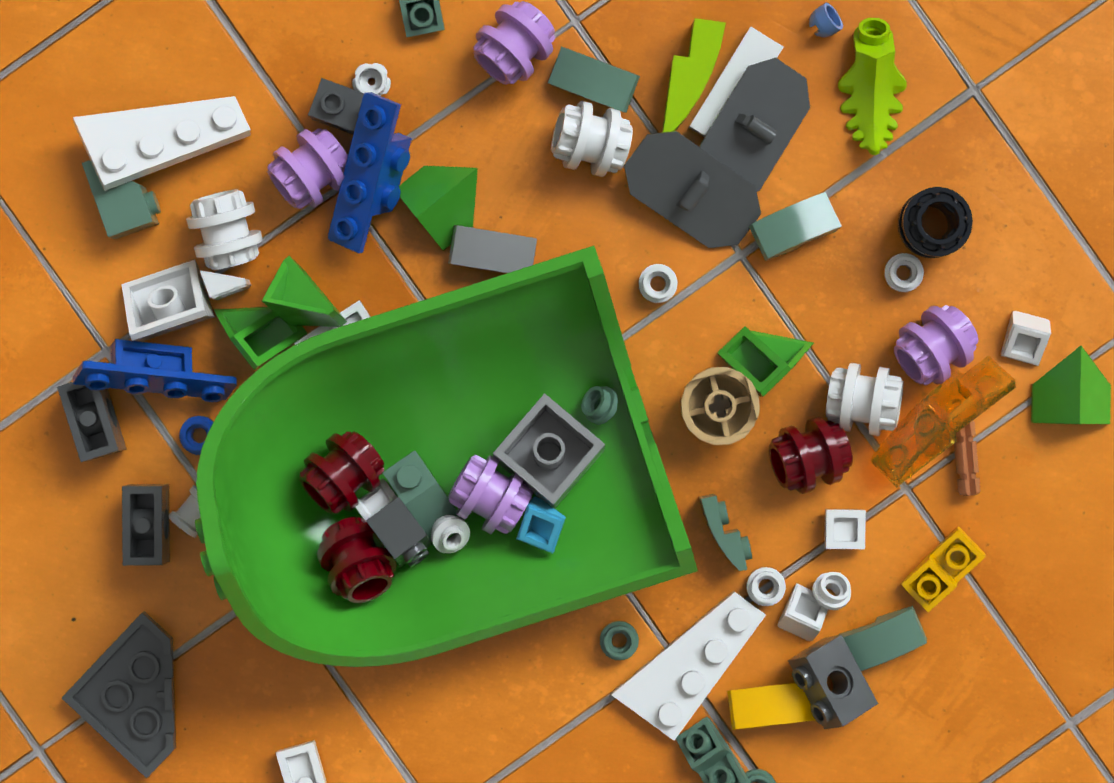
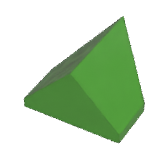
(441, 199)
(299, 299)
(258, 333)
(763, 357)
(1072, 393)

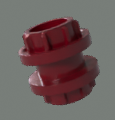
(816, 453)
(339, 474)
(355, 560)

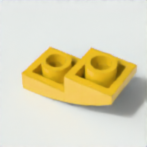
(943, 569)
(768, 706)

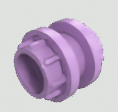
(520, 36)
(308, 168)
(942, 340)
(489, 494)

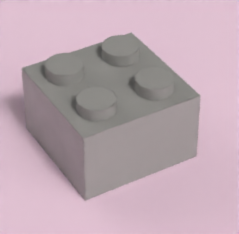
(549, 451)

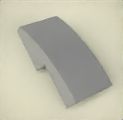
(491, 249)

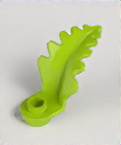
(872, 86)

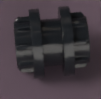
(957, 215)

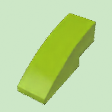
(692, 73)

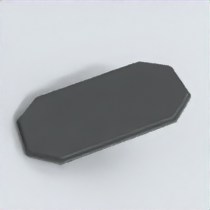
(758, 120)
(692, 189)

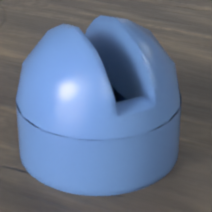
(826, 20)

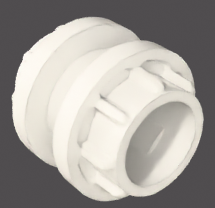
(591, 138)
(224, 229)
(864, 399)

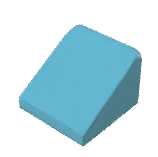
(541, 525)

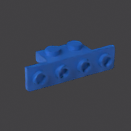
(370, 173)
(154, 369)

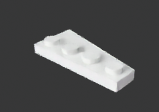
(153, 138)
(685, 672)

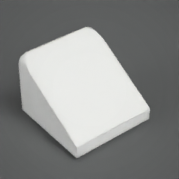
(223, 285)
(1026, 338)
(802, 614)

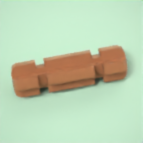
(967, 461)

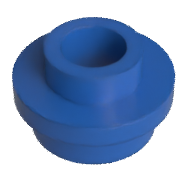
(188, 429)

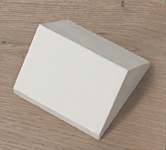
(166, 301)

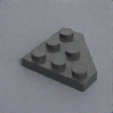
(132, 695)

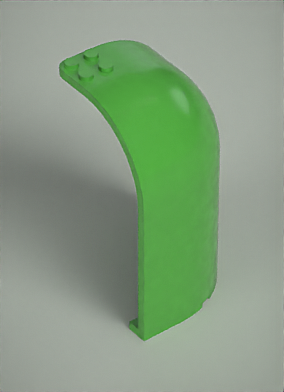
(451, 386)

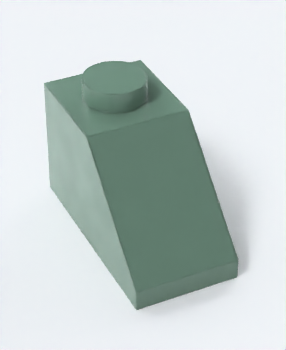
(124, 207)
(419, 491)

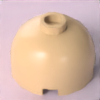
(720, 405)

